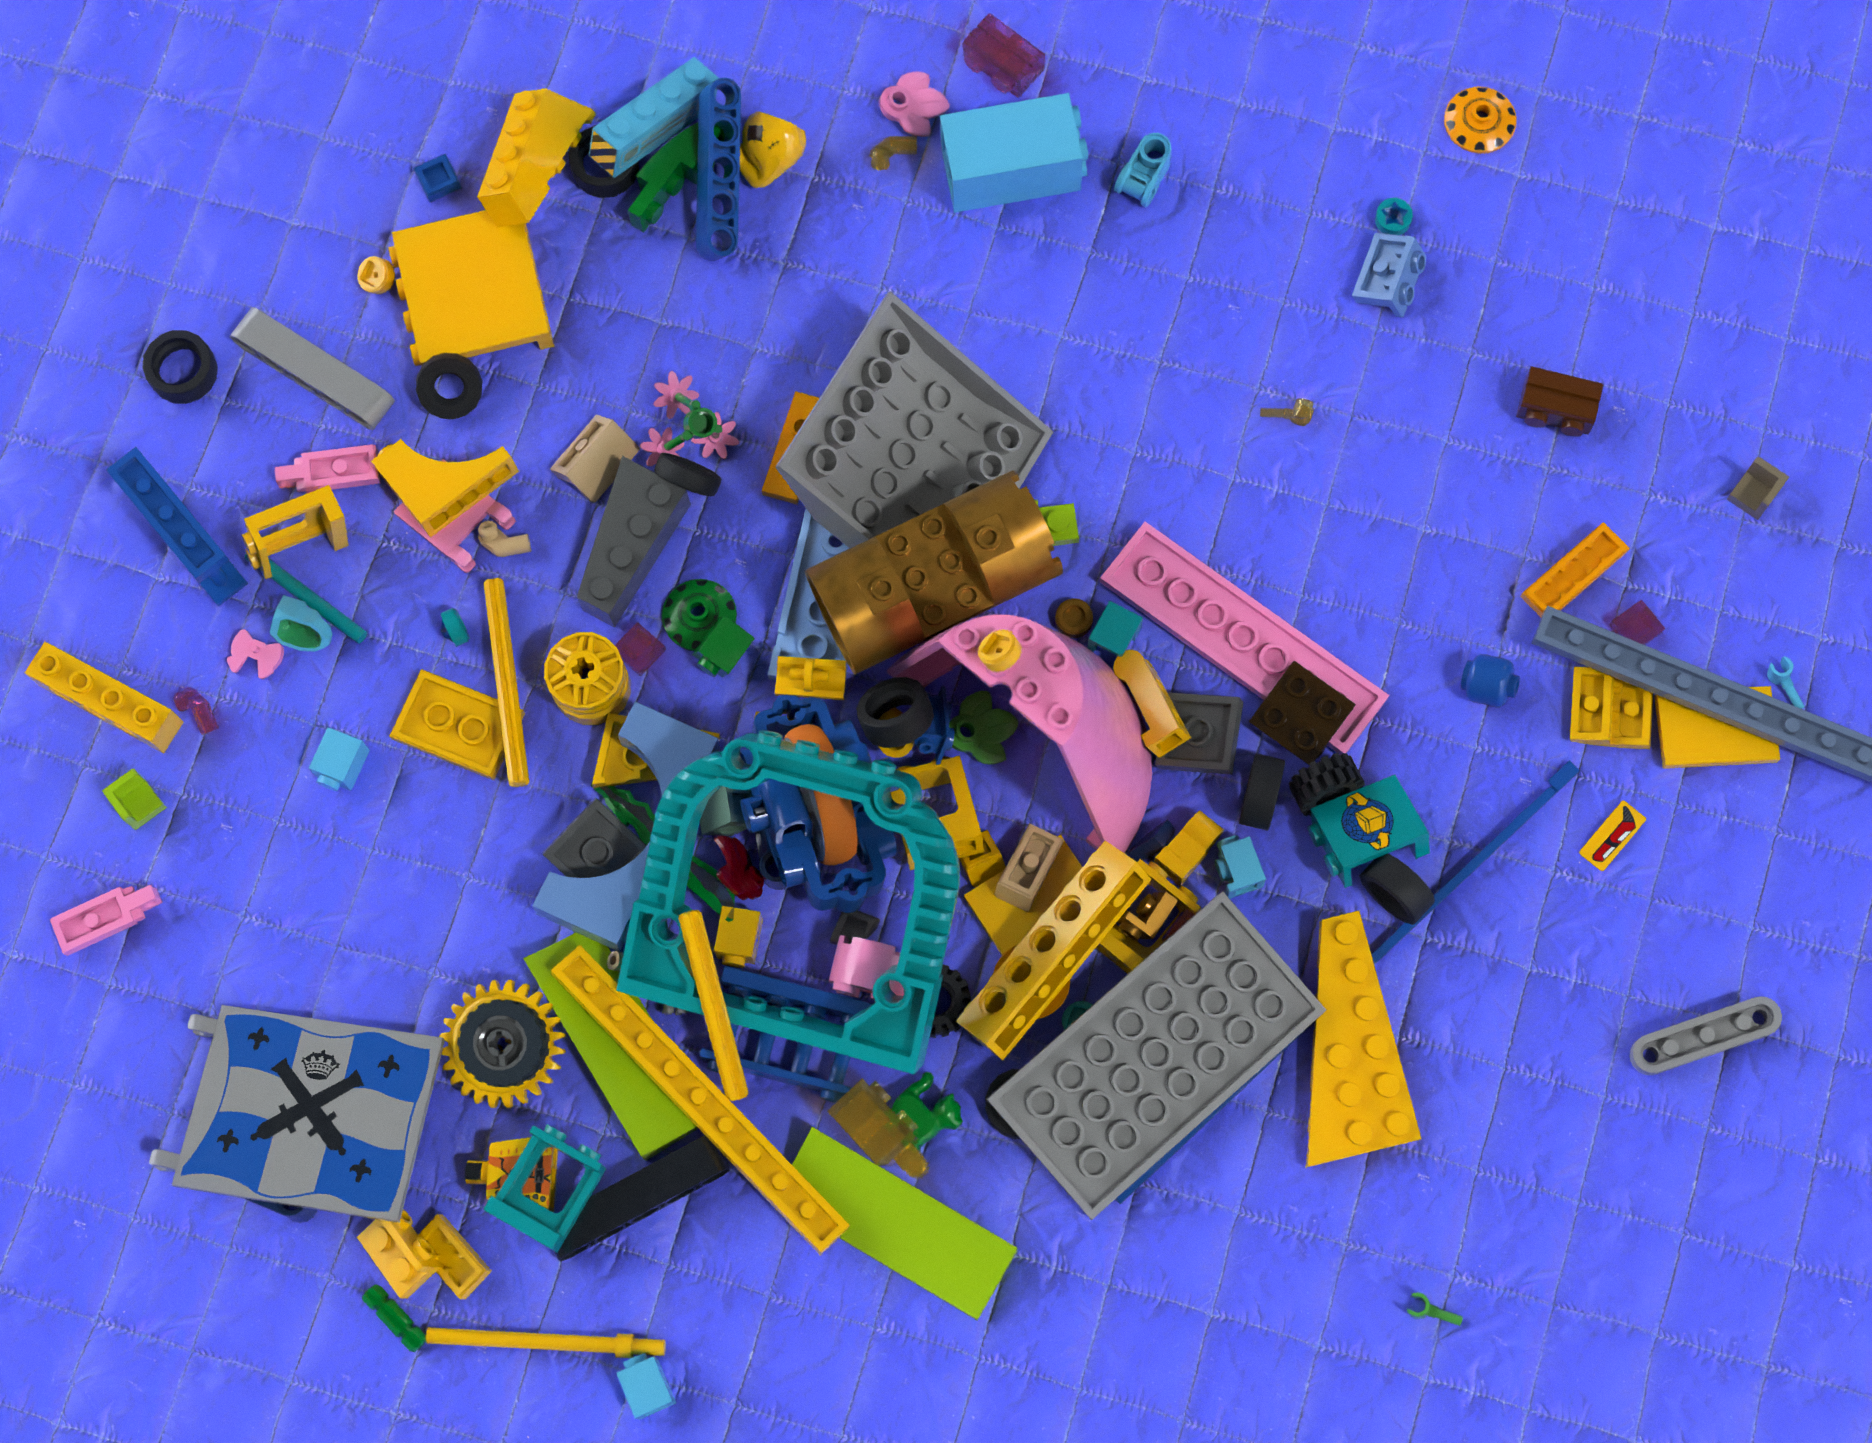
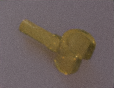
(1299, 415)

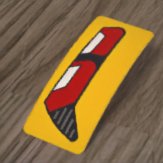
(1612, 835)

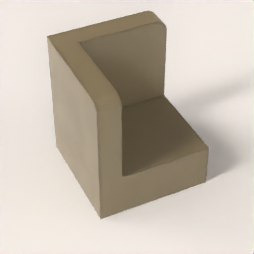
(1757, 488)

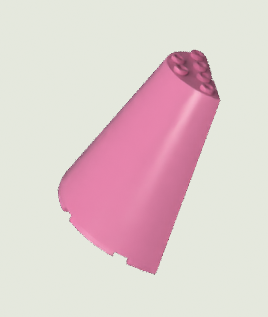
(1072, 701)

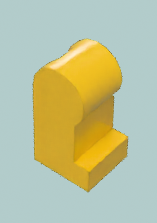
(1188, 847)

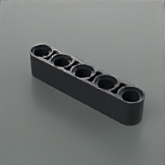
(644, 1194)

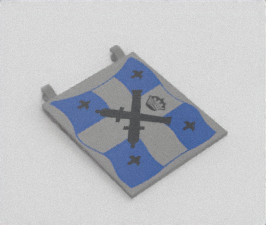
(306, 1113)

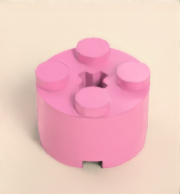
(860, 965)

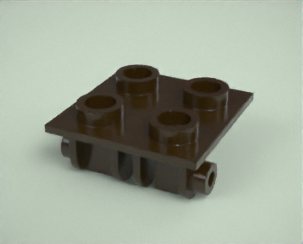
(1302, 713)

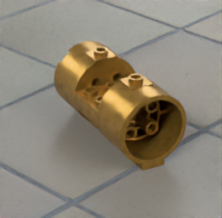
(934, 571)

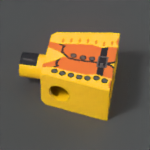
(502, 1158)

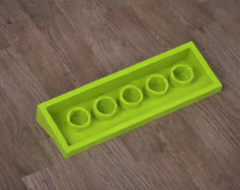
(638, 1102)
(906, 1226)

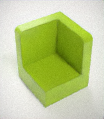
(134, 799)

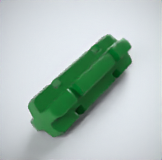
(394, 1318)

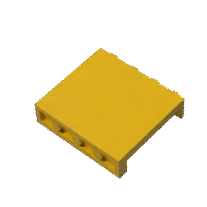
(469, 287)

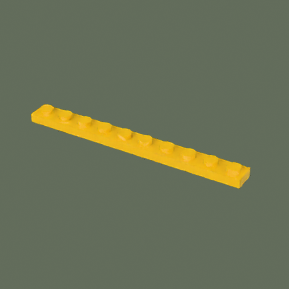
(700, 1100)

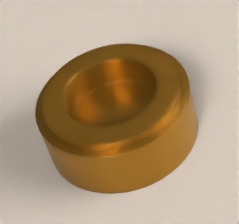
(1074, 618)

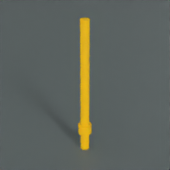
(623, 1345)

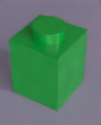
(722, 647)

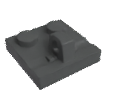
(1213, 732)
(594, 844)

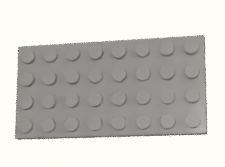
(1156, 1055)

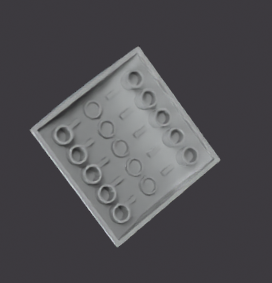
(904, 430)

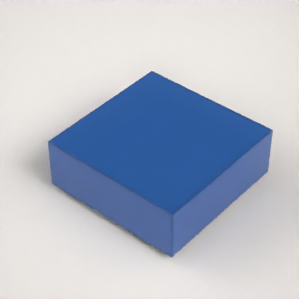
(437, 178)

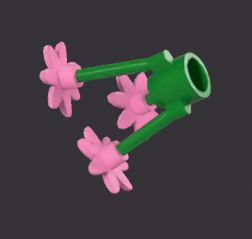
(698, 423)

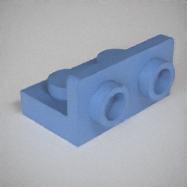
(1390, 272)

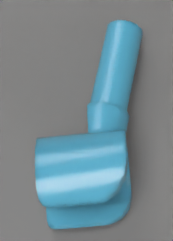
(1785, 681)

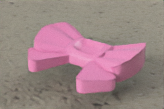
(267, 656)

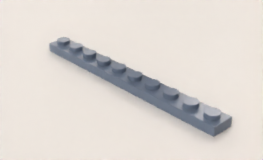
(1705, 692)

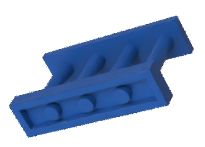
(177, 526)
(814, 1004)

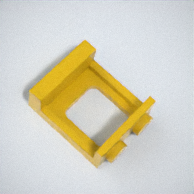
(321, 516)
(962, 824)
(1129, 953)

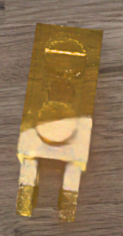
(878, 1129)

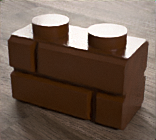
(1559, 401)

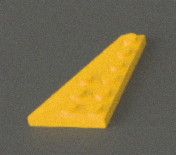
(1355, 1067)

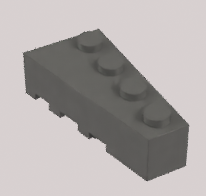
(631, 536)

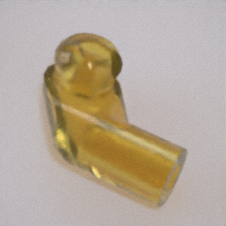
(890, 146)

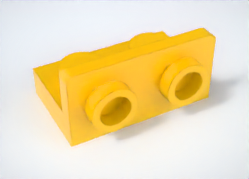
(400, 1254)

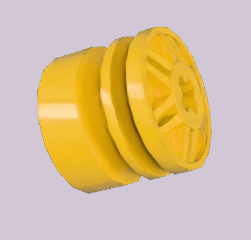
(591, 698)

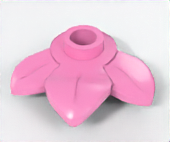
(917, 105)

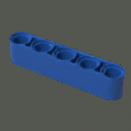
(728, 155)

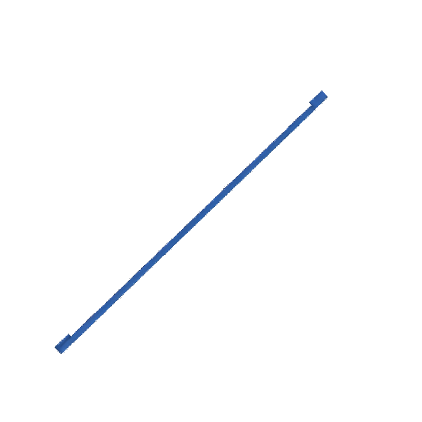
(1557, 781)

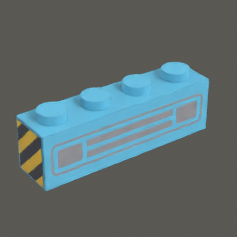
(650, 118)

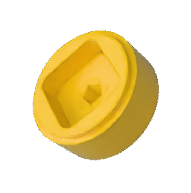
(376, 275)
(999, 650)

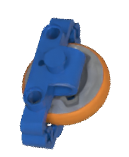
(814, 824)

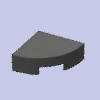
(854, 925)

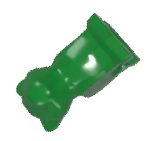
(944, 1115)

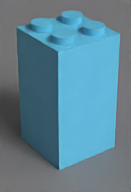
(1013, 152)

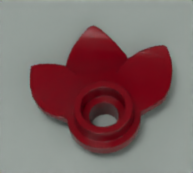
(738, 873)

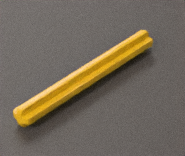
(713, 1005)

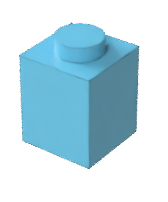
(338, 760)
(645, 1386)

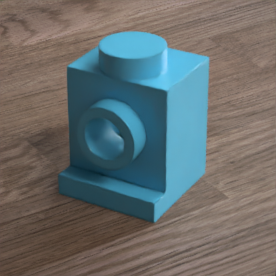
(1239, 866)

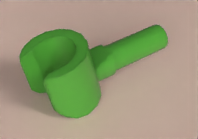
(1433, 1311)

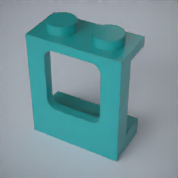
(528, 1216)

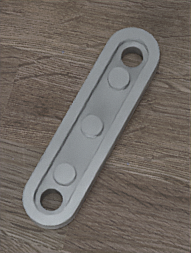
(1705, 1035)

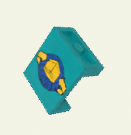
(1367, 827)

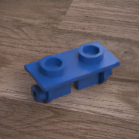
(939, 734)

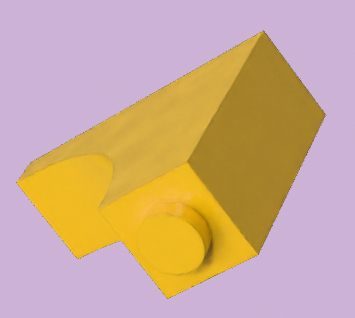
(438, 489)

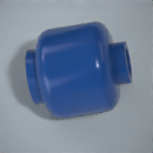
(1489, 680)

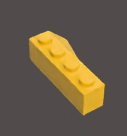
(529, 153)

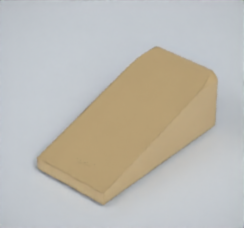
(1028, 867)

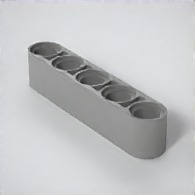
(312, 368)

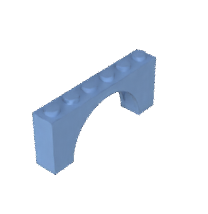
(604, 904)

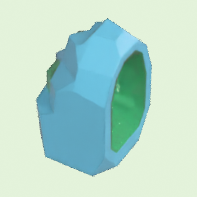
(299, 626)

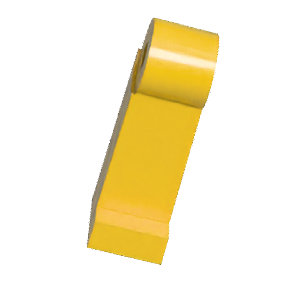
(1165, 724)

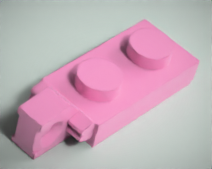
(332, 467)
(102, 917)

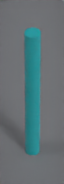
(317, 603)

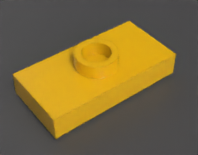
(460, 1264)

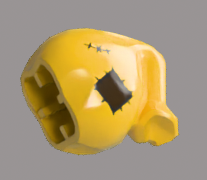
(769, 148)

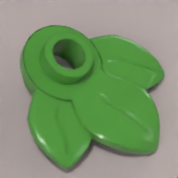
(987, 728)

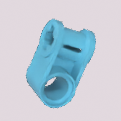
(1142, 174)

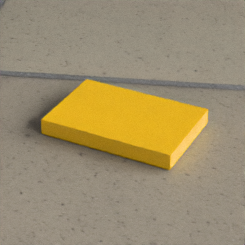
(452, 724)
(1702, 741)
(1009, 924)

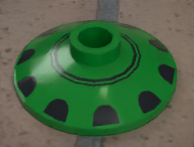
(686, 628)

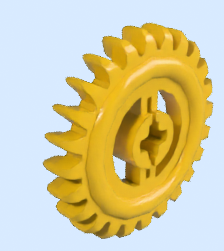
(482, 1089)

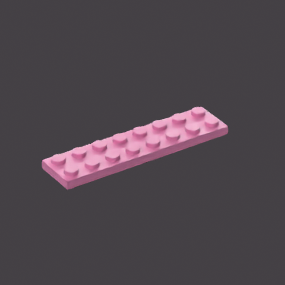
(1231, 626)

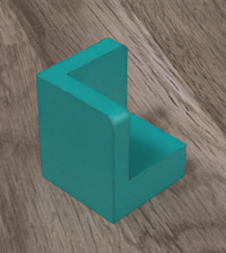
(1115, 629)

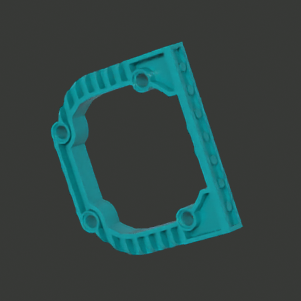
(656, 960)

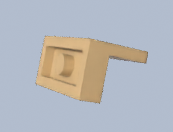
(595, 457)

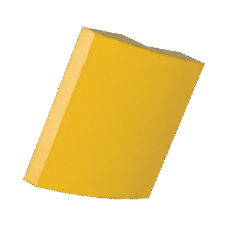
(1609, 711)

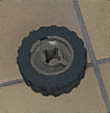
(519, 1059)

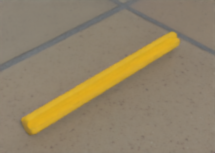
(506, 683)

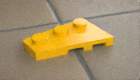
(618, 764)

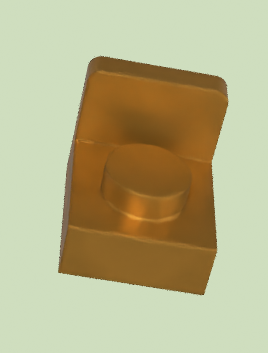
(1152, 914)

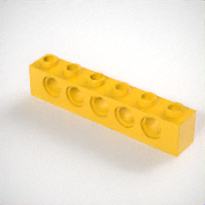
(1053, 949)

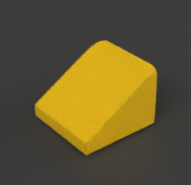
(983, 865)

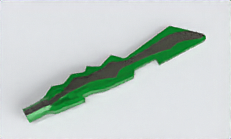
(640, 816)

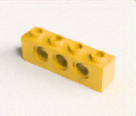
(104, 697)

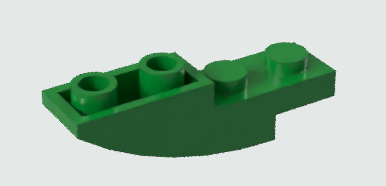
(665, 175)

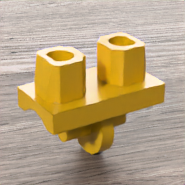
(811, 677)

